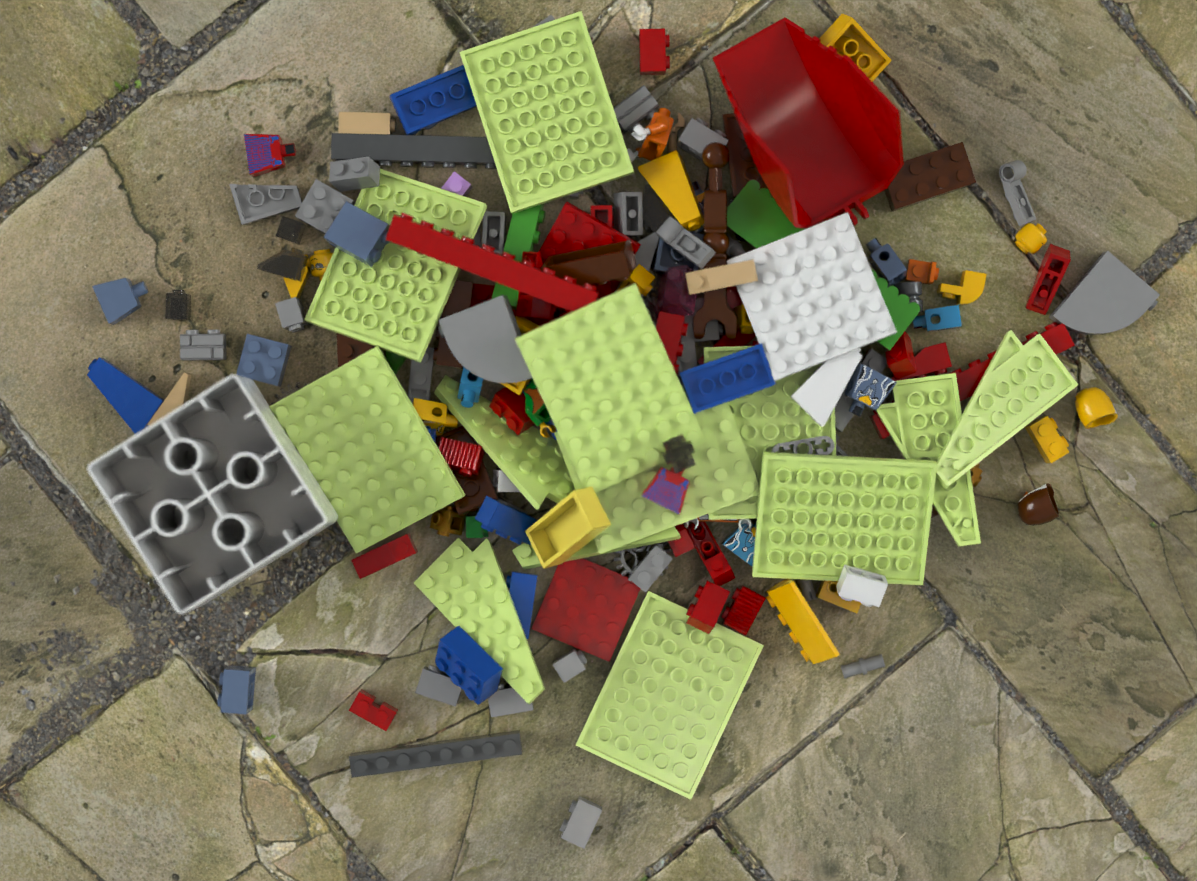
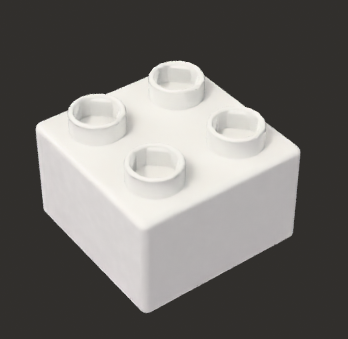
(212, 493)

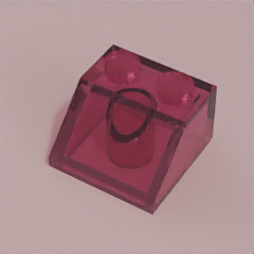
(674, 292)

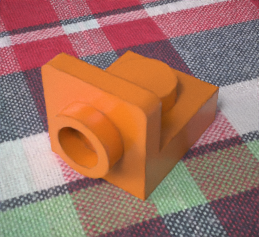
(921, 271)

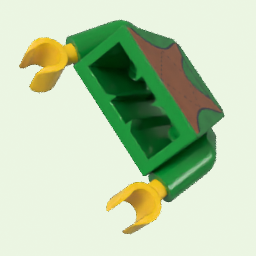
(536, 409)

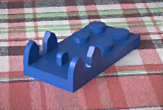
(433, 100)
(727, 378)

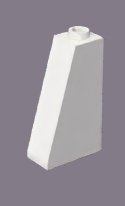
(825, 386)

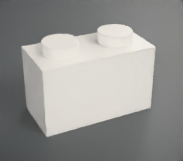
(861, 586)

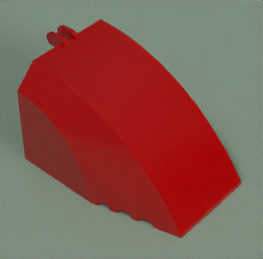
(811, 123)

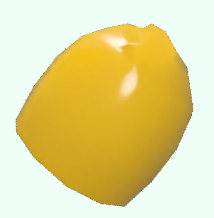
(1092, 406)

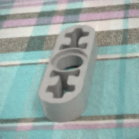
(817, 440)

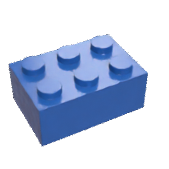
(468, 665)

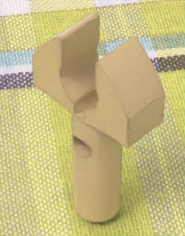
(672, 143)

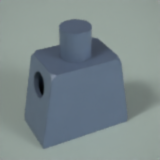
(119, 298)

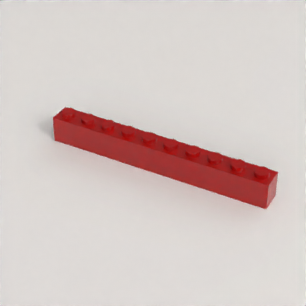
(490, 264)
(968, 379)

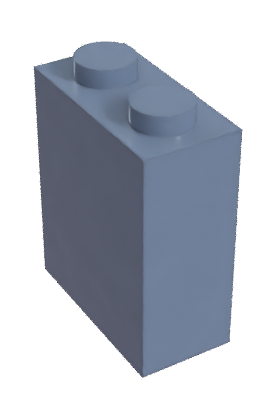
(358, 234)

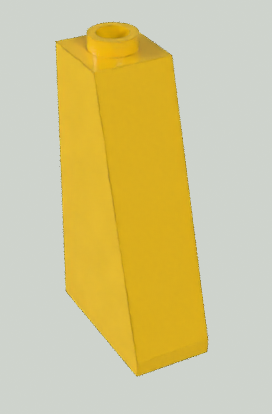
(672, 184)

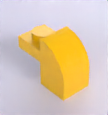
(970, 288)

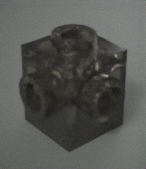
(678, 453)

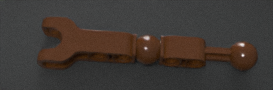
(715, 305)

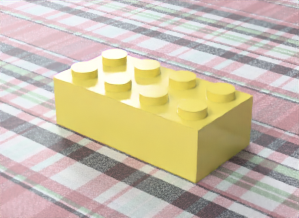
(567, 527)

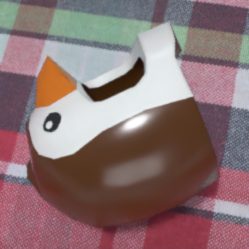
(1038, 506)

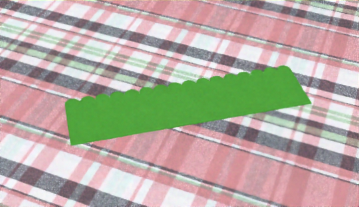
(761, 222)

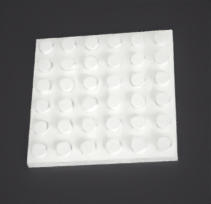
(813, 297)

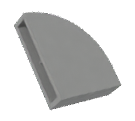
(1105, 299)
(485, 341)

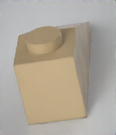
(721, 277)
(175, 399)

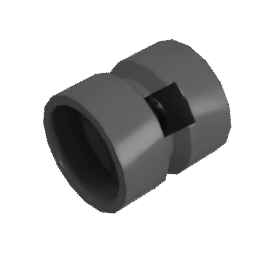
(912, 290)

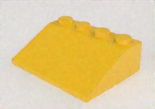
(802, 622)

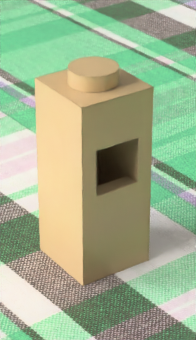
(366, 123)

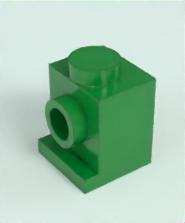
(474, 528)

